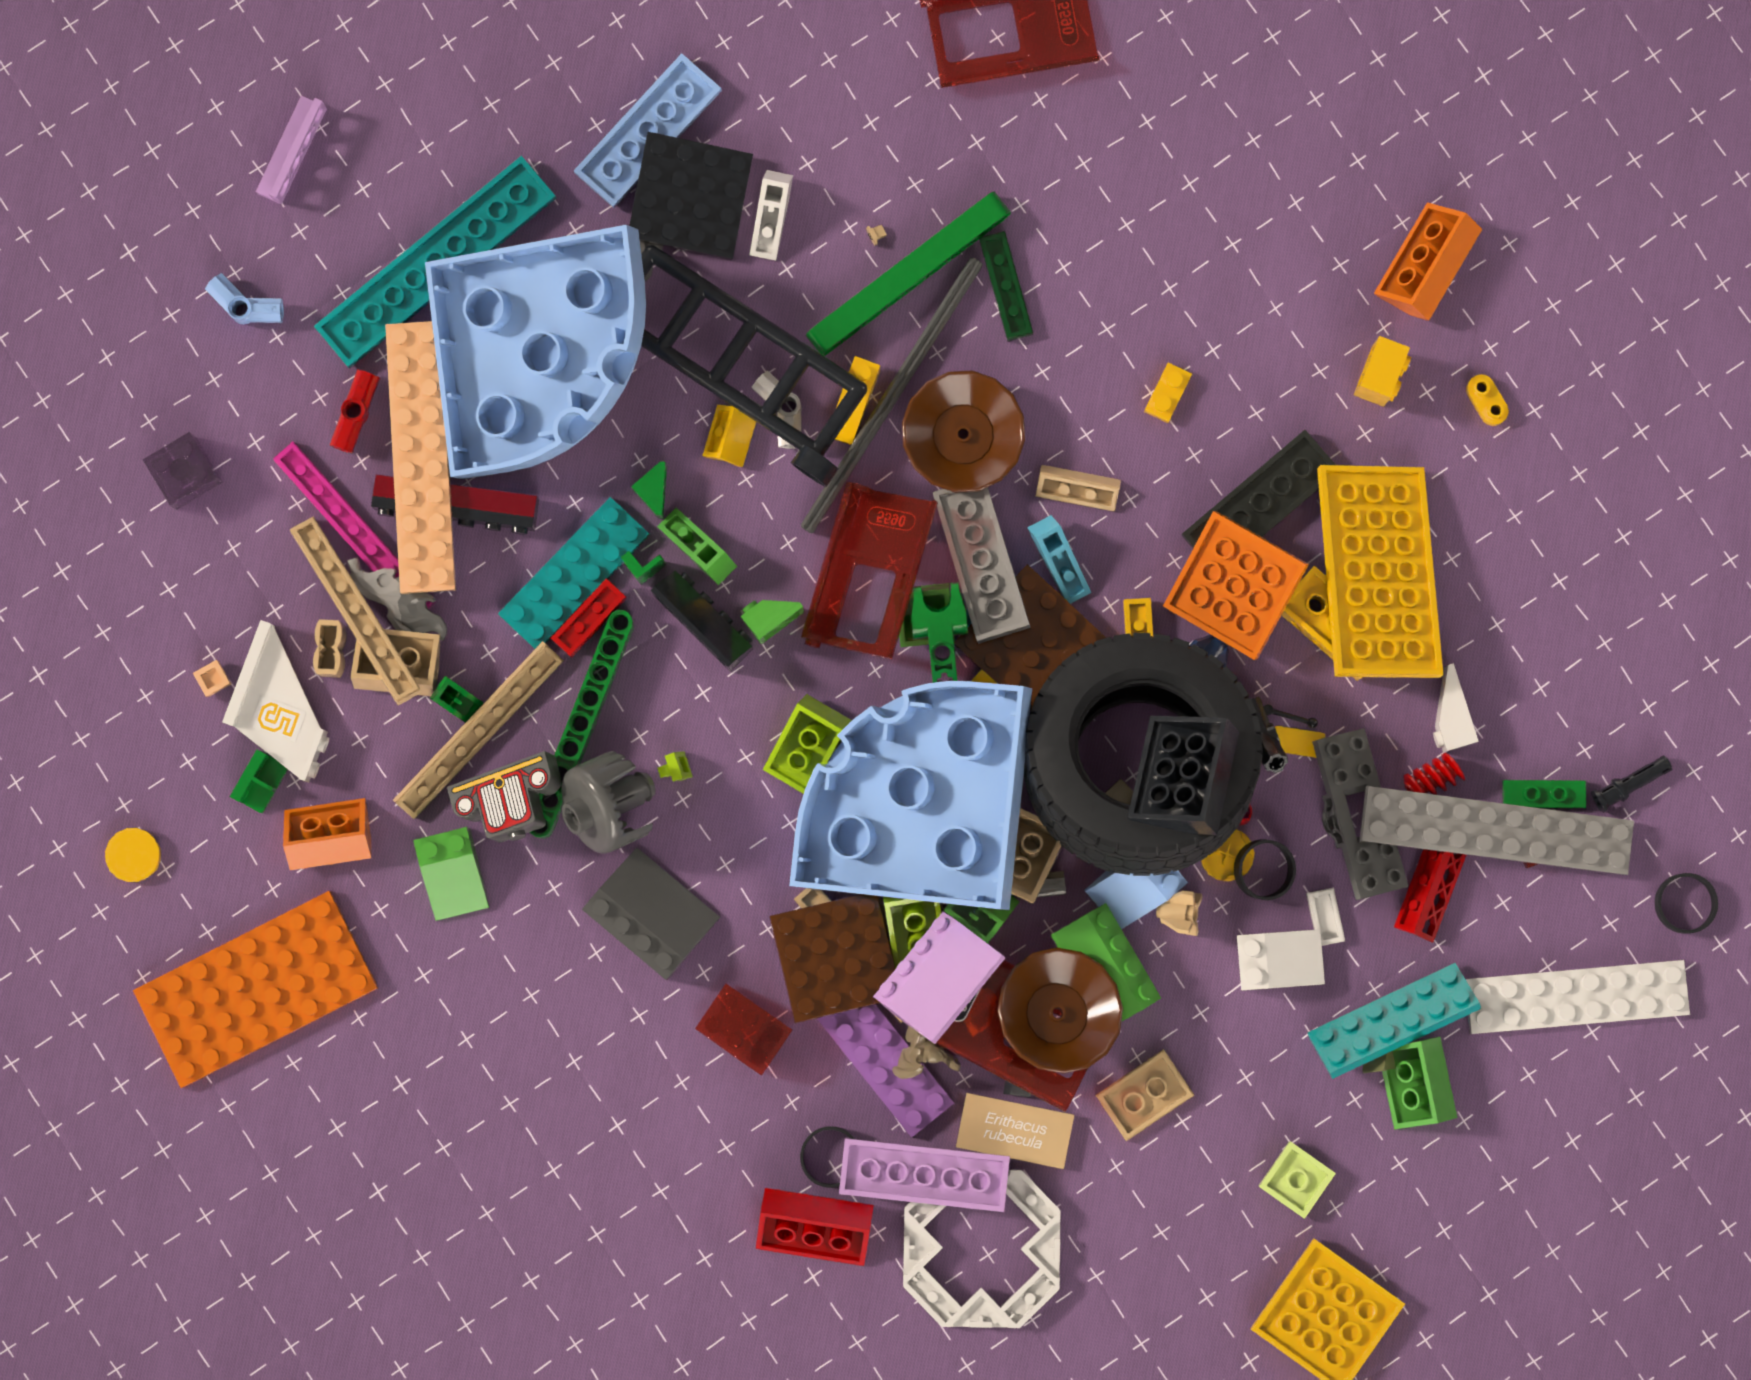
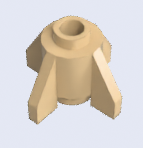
(1181, 912)

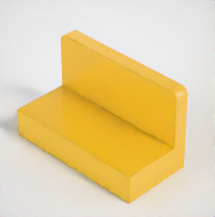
(729, 436)

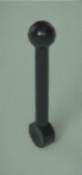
(1311, 722)

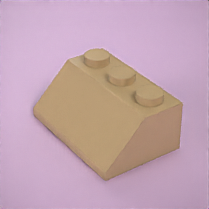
(417, 651)

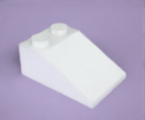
(1280, 959)

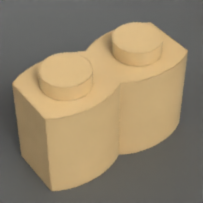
(328, 657)

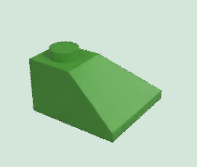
(770, 617)

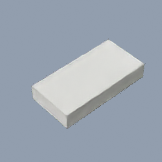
(1326, 915)

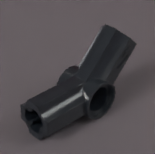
(1272, 753)

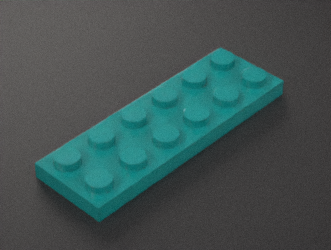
(573, 573)
(1394, 1020)

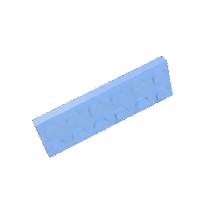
(663, 109)

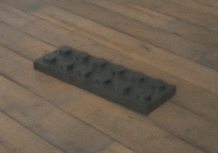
(1271, 490)

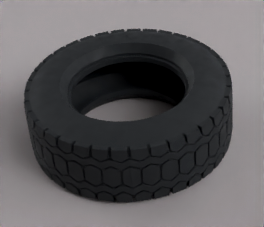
(1116, 674)

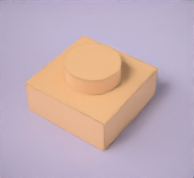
(212, 678)

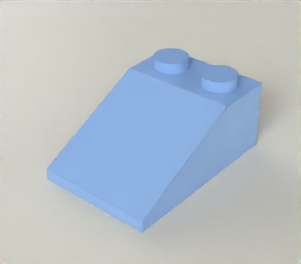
(1133, 896)

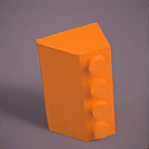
(1428, 260)

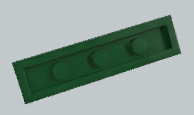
(1006, 286)

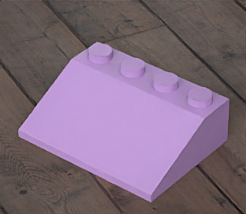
(938, 977)

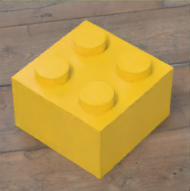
(1381, 371)

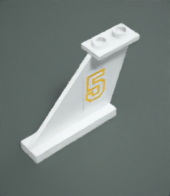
(274, 709)

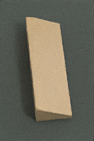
(1078, 488)

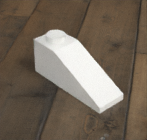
(771, 214)
(1453, 719)

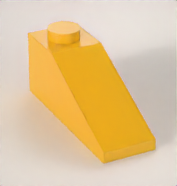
(868, 373)

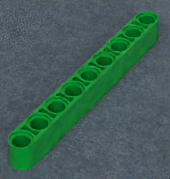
(908, 274)
(592, 713)

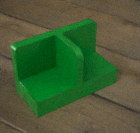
(259, 781)

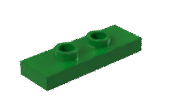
(1545, 793)

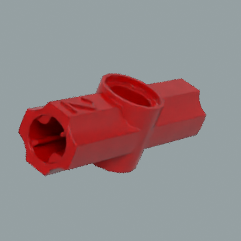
(360, 395)

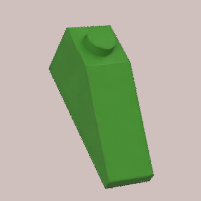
(697, 546)

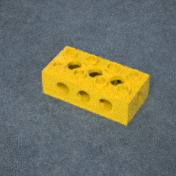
(1310, 623)

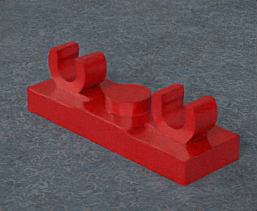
(588, 618)

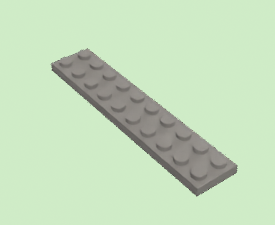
(1496, 830)

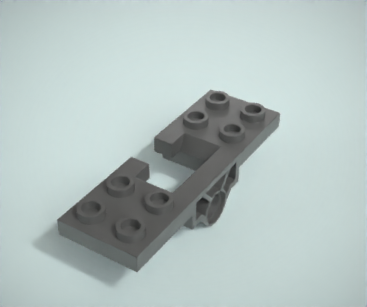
(1347, 770)

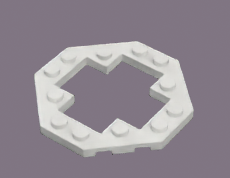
(980, 1308)

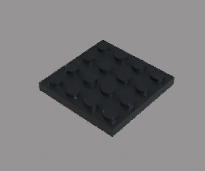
(690, 195)

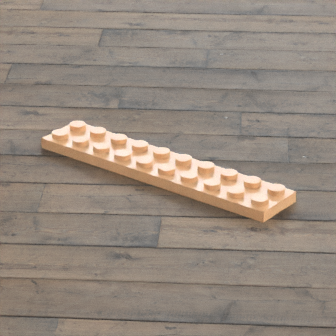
(419, 461)

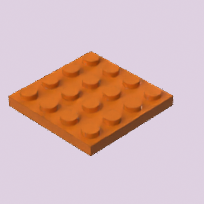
(1235, 585)

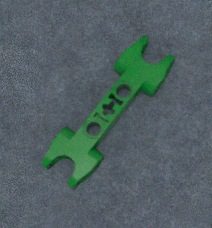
(939, 628)

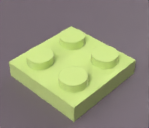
(1297, 1179)

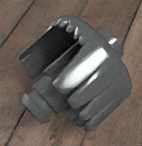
(596, 800)

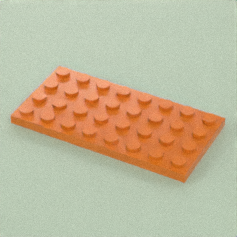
(255, 989)

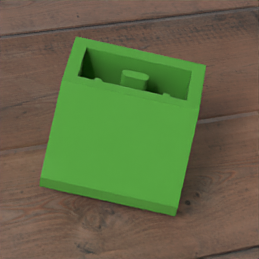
(981, 920)

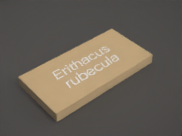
(1015, 1130)

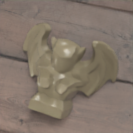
(921, 1051)

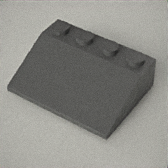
(651, 913)

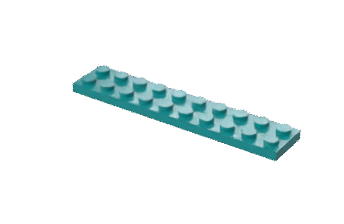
(402, 286)

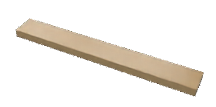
(355, 611)
(478, 730)

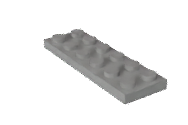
(982, 563)

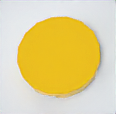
(132, 855)
(1221, 862)

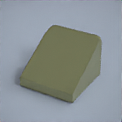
(1381, 1063)

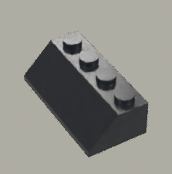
(702, 620)

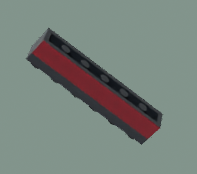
(471, 506)

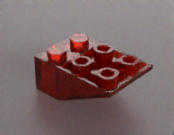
(744, 1029)

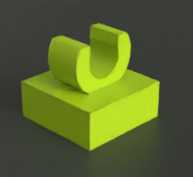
(676, 767)

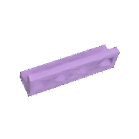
(291, 149)

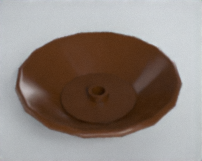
(970, 404)
(1076, 988)

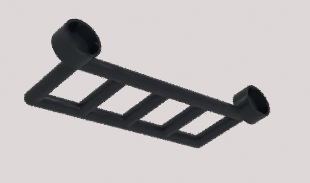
(811, 452)

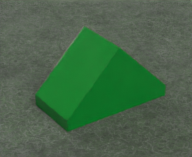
(652, 489)
(456, 699)

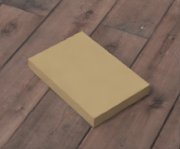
(1144, 1095)

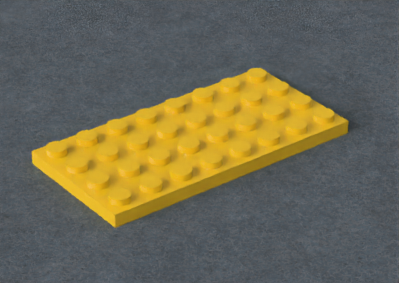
(1379, 571)

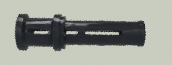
(1621, 788)

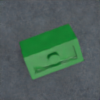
(647, 571)

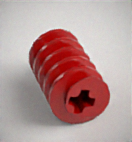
(1434, 775)

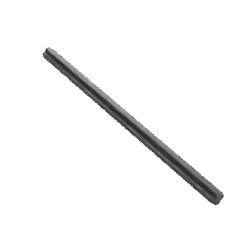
(892, 394)

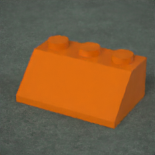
(327, 834)

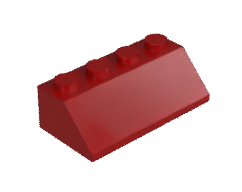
(814, 1226)

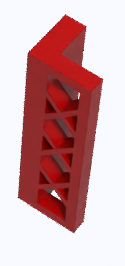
(1424, 886)

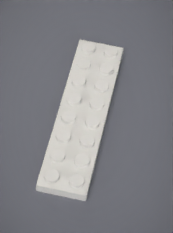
(1579, 997)

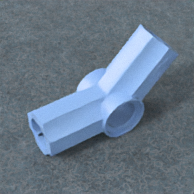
(259, 309)

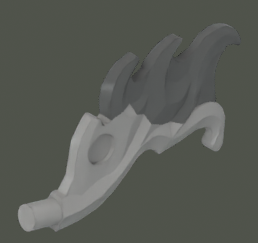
(405, 611)

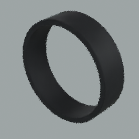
(1291, 873)
(1714, 903)
(802, 1154)

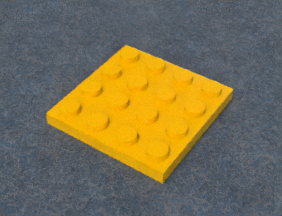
(1327, 1315)

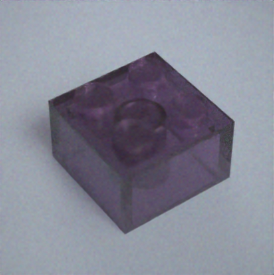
(182, 471)

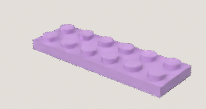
(924, 1175)

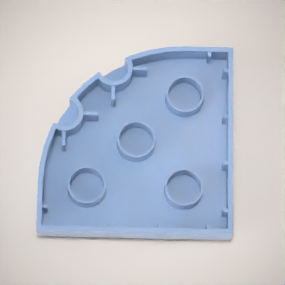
(534, 345)
(920, 798)

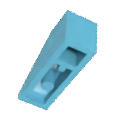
(1059, 559)

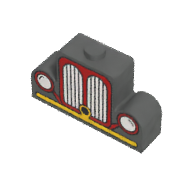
(508, 797)

